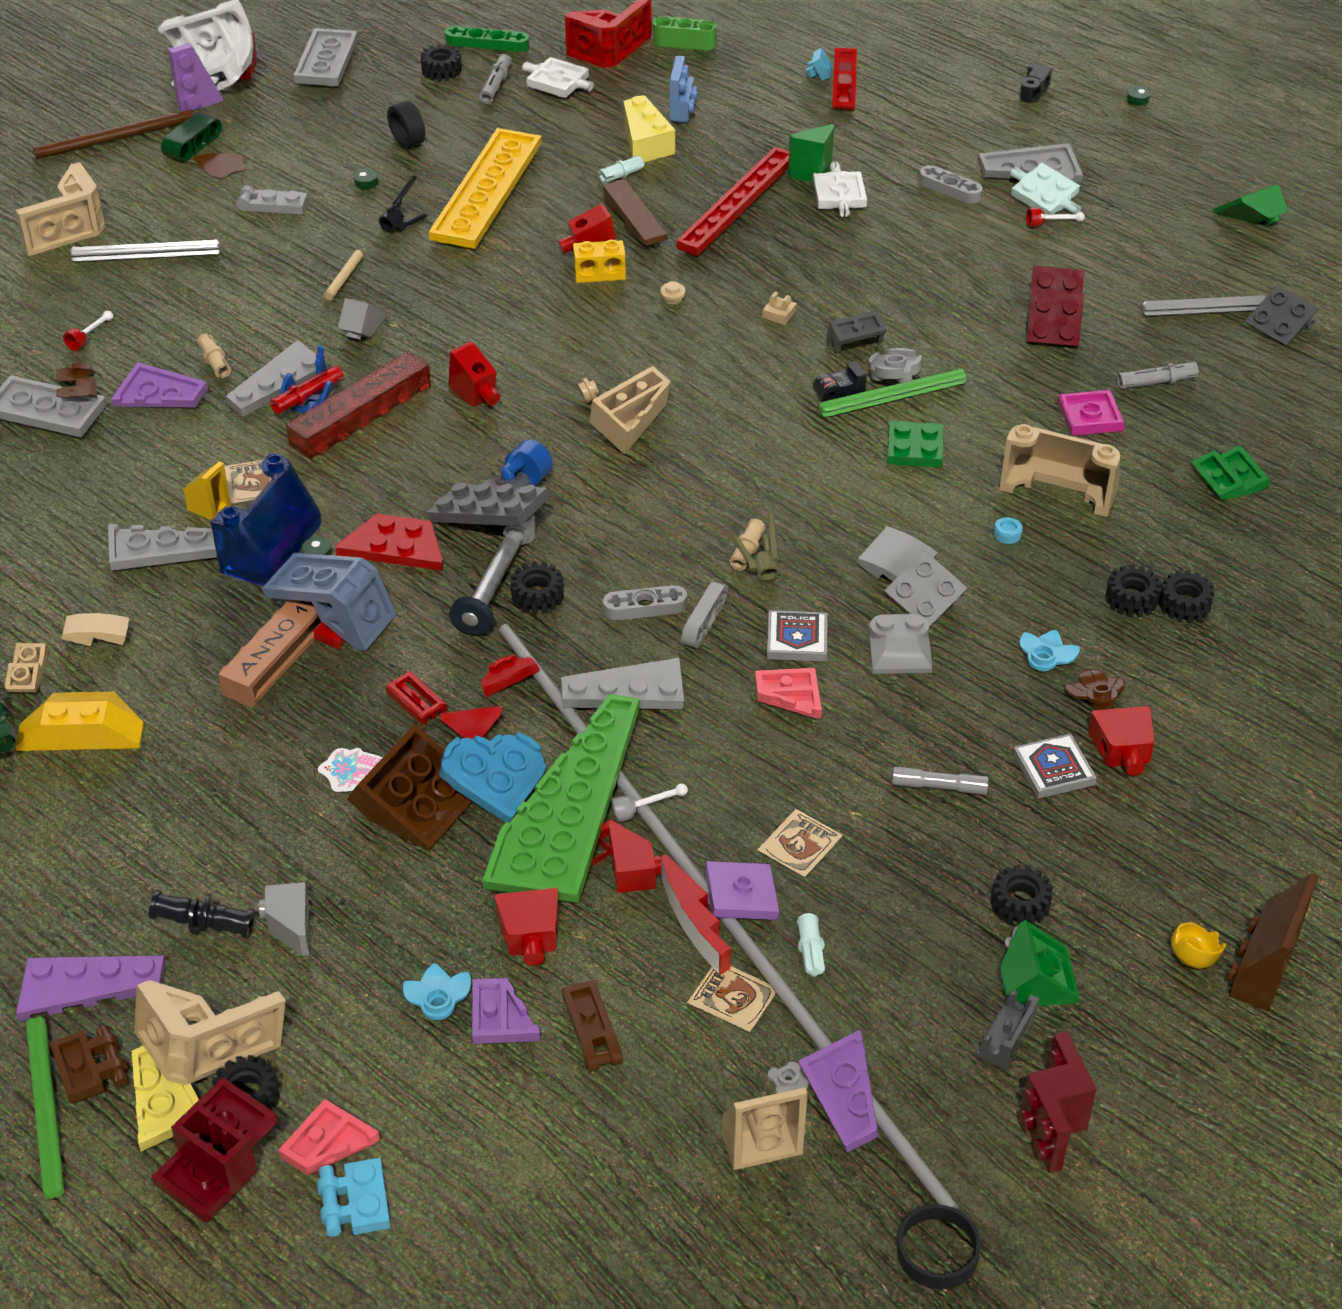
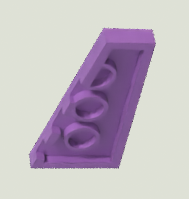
(72, 981)

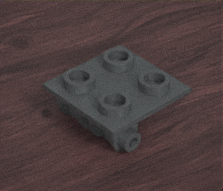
(1282, 315)

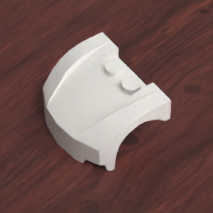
(219, 38)

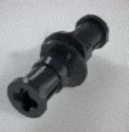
(201, 914)

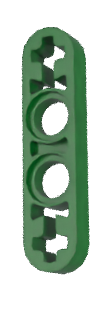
(487, 38)

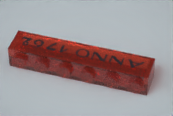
(358, 405)

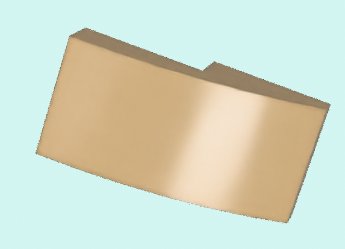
(86, 626)
(27, 667)

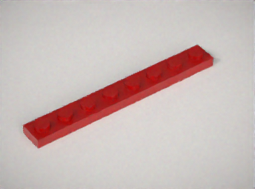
(734, 202)

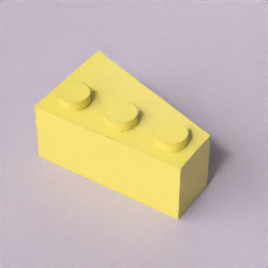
(647, 130)

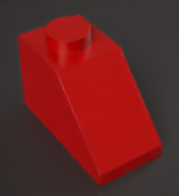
(632, 860)

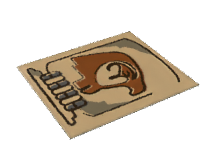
(245, 481)
(800, 842)
(733, 997)

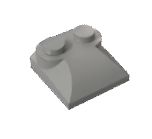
(899, 644)

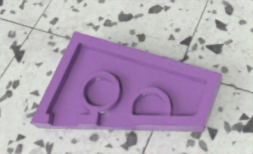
(158, 388)

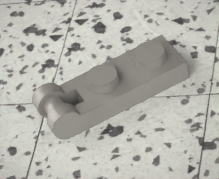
(271, 201)

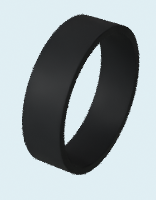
(948, 1214)

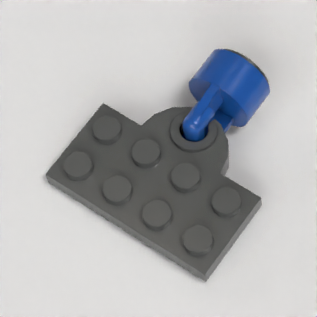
(503, 498)

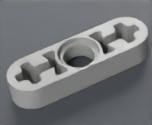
(962, 188)
(665, 607)
(704, 614)

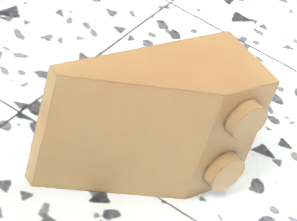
(765, 1128)

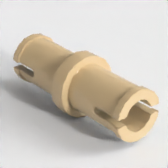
(214, 355)
(750, 540)

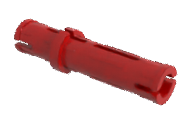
(299, 393)

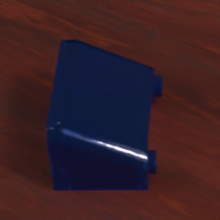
(274, 526)

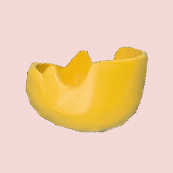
(1196, 945)

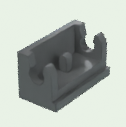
(855, 329)
(1008, 1031)

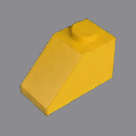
(208, 492)

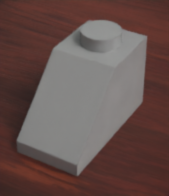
(360, 318)
(287, 914)

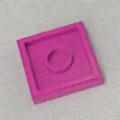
(1090, 412)

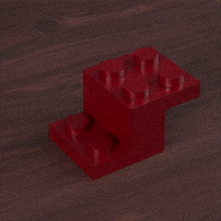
(1055, 306)
(1057, 1102)
(214, 1149)

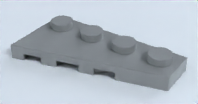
(1057, 157)
(267, 381)
(153, 547)
(654, 683)

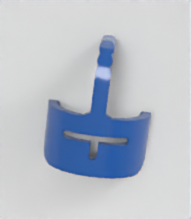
(314, 400)

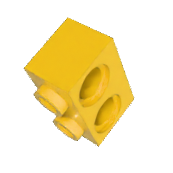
(599, 261)

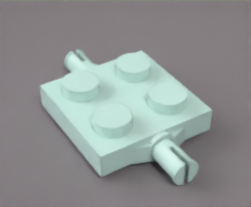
(1045, 189)

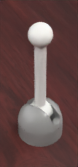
(626, 807)

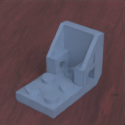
(342, 590)

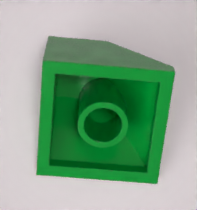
(1256, 207)
(1038, 967)

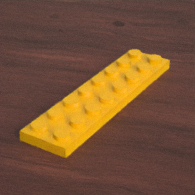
(485, 188)

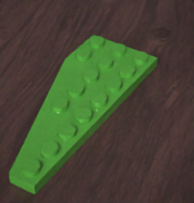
(561, 823)

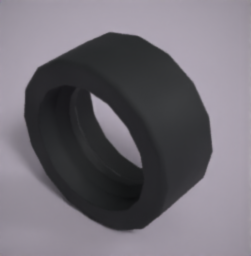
(406, 124)

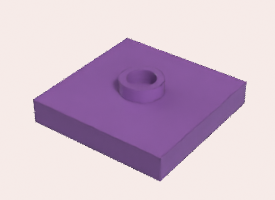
(741, 890)

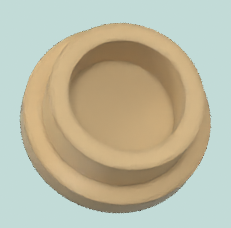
(672, 292)
(588, 390)

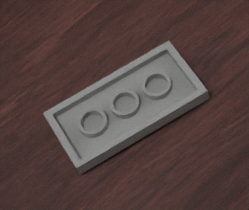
(325, 57)
(38, 406)

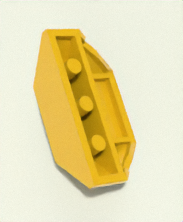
(81, 723)

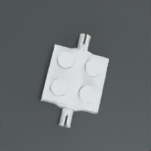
(557, 77)
(839, 190)

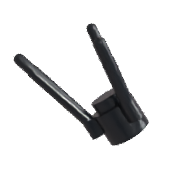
(393, 217)

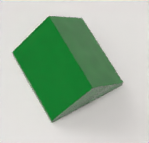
(810, 152)

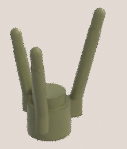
(766, 561)

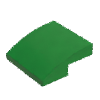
(1231, 473)

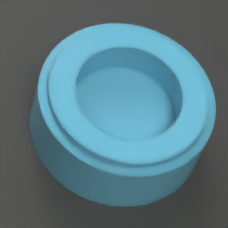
(1007, 530)

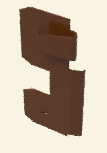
(77, 372)

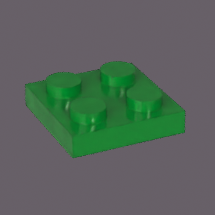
(915, 444)

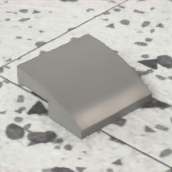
(892, 553)

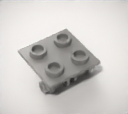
(926, 588)

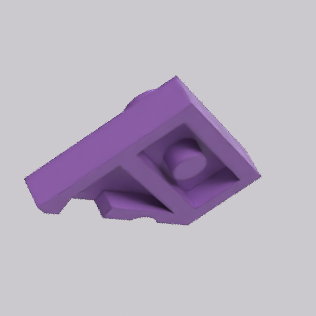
(499, 1014)

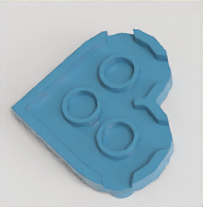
(494, 772)

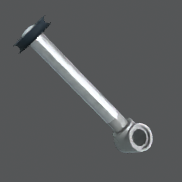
(471, 613)

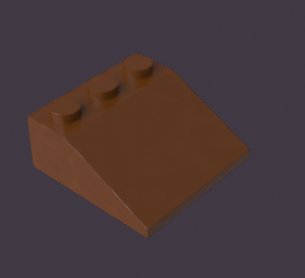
(408, 793)
(1271, 945)

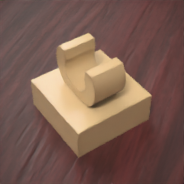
(779, 309)

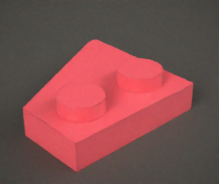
(790, 690)
(326, 1138)

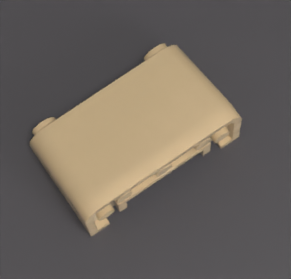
(1063, 462)

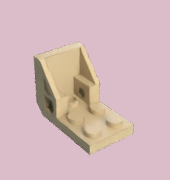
(65, 219)
(200, 1049)

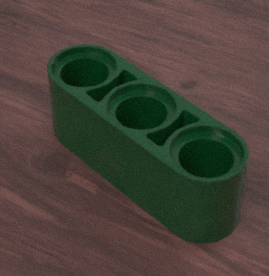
(191, 137)

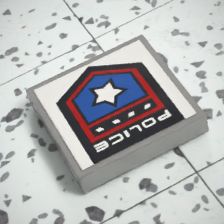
(797, 636)
(1054, 766)

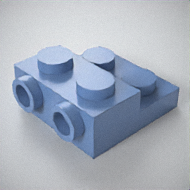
(682, 92)

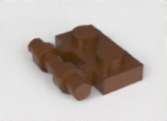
(77, 1066)

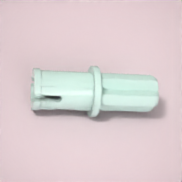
(621, 169)
(811, 944)

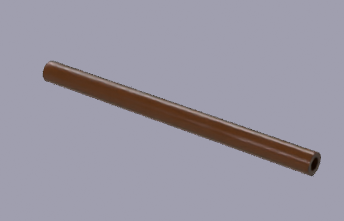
(112, 134)

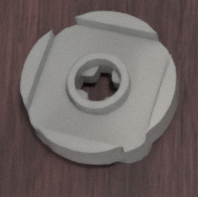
(897, 364)

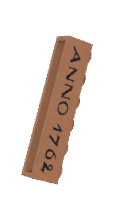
(269, 652)

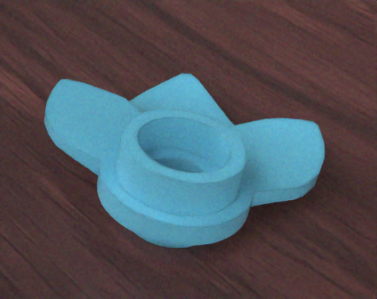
(1047, 650)
(437, 989)

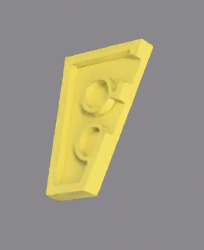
(157, 1100)

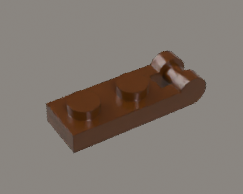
(591, 1025)

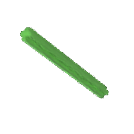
(892, 393)
(45, 1108)

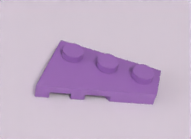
(191, 80)
(844, 1089)

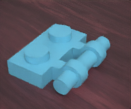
(365, 1193)

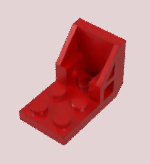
(605, 36)

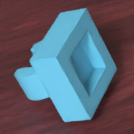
(819, 65)

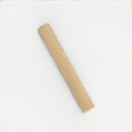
(343, 275)

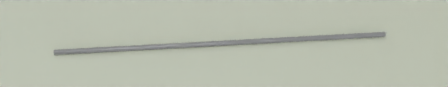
(740, 935)

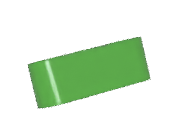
(684, 33)

